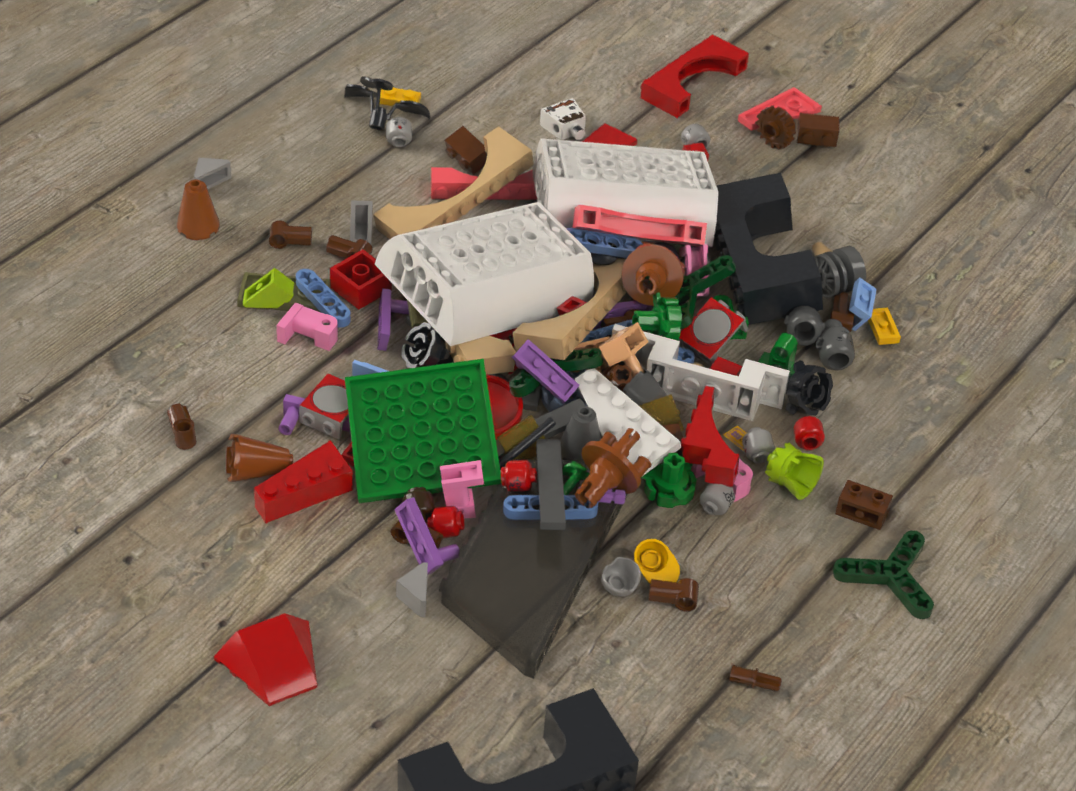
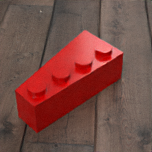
(304, 483)

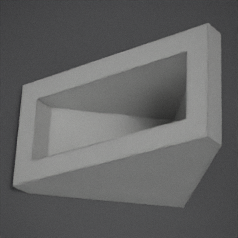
(212, 171)
(361, 220)
(413, 589)

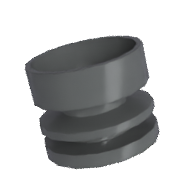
(840, 270)

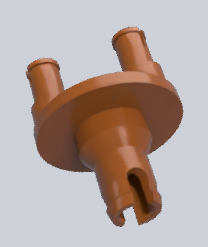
(660, 264)
(610, 467)

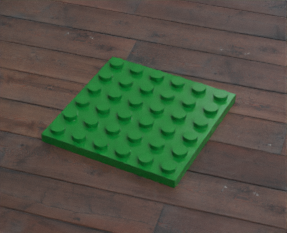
(416, 422)

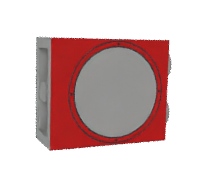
(711, 330)
(326, 407)

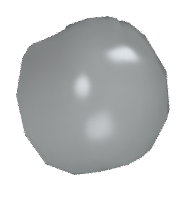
(621, 577)

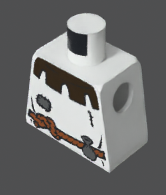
(564, 120)

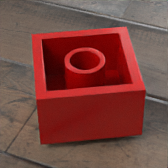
(358, 279)

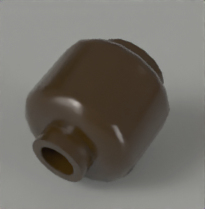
(423, 499)

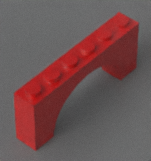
(711, 54)

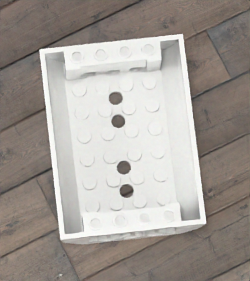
(625, 181)
(489, 271)

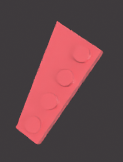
(791, 101)

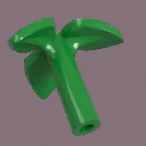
(577, 473)

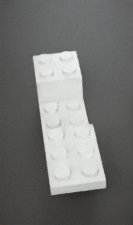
(732, 394)

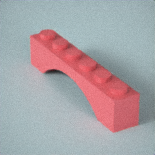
(450, 182)
(642, 227)

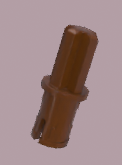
(755, 678)

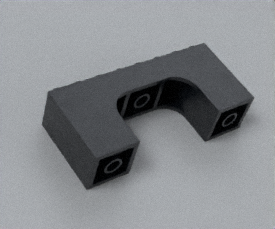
(762, 283)
(579, 733)

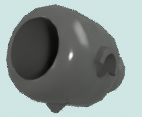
(804, 325)
(835, 346)

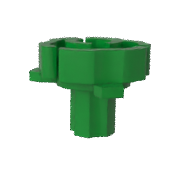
(663, 320)
(673, 479)

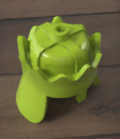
(794, 470)

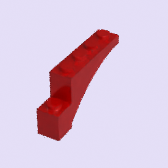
(705, 445)

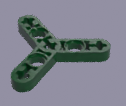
(694, 284)
(579, 359)
(895, 581)

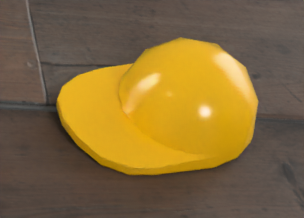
(656, 561)

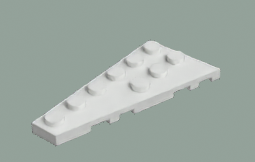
(618, 413)

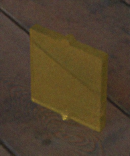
(663, 411)
(517, 434)

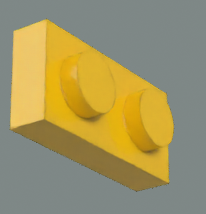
(393, 96)
(884, 327)

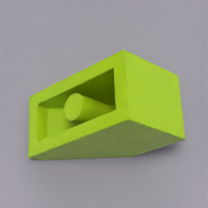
(269, 291)

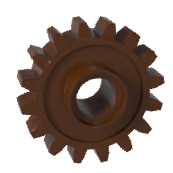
(776, 127)

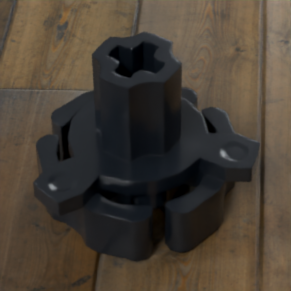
(428, 347)
(804, 389)

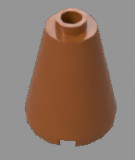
(197, 213)
(254, 458)

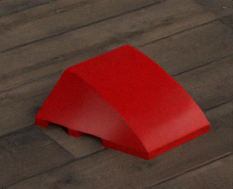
(272, 658)

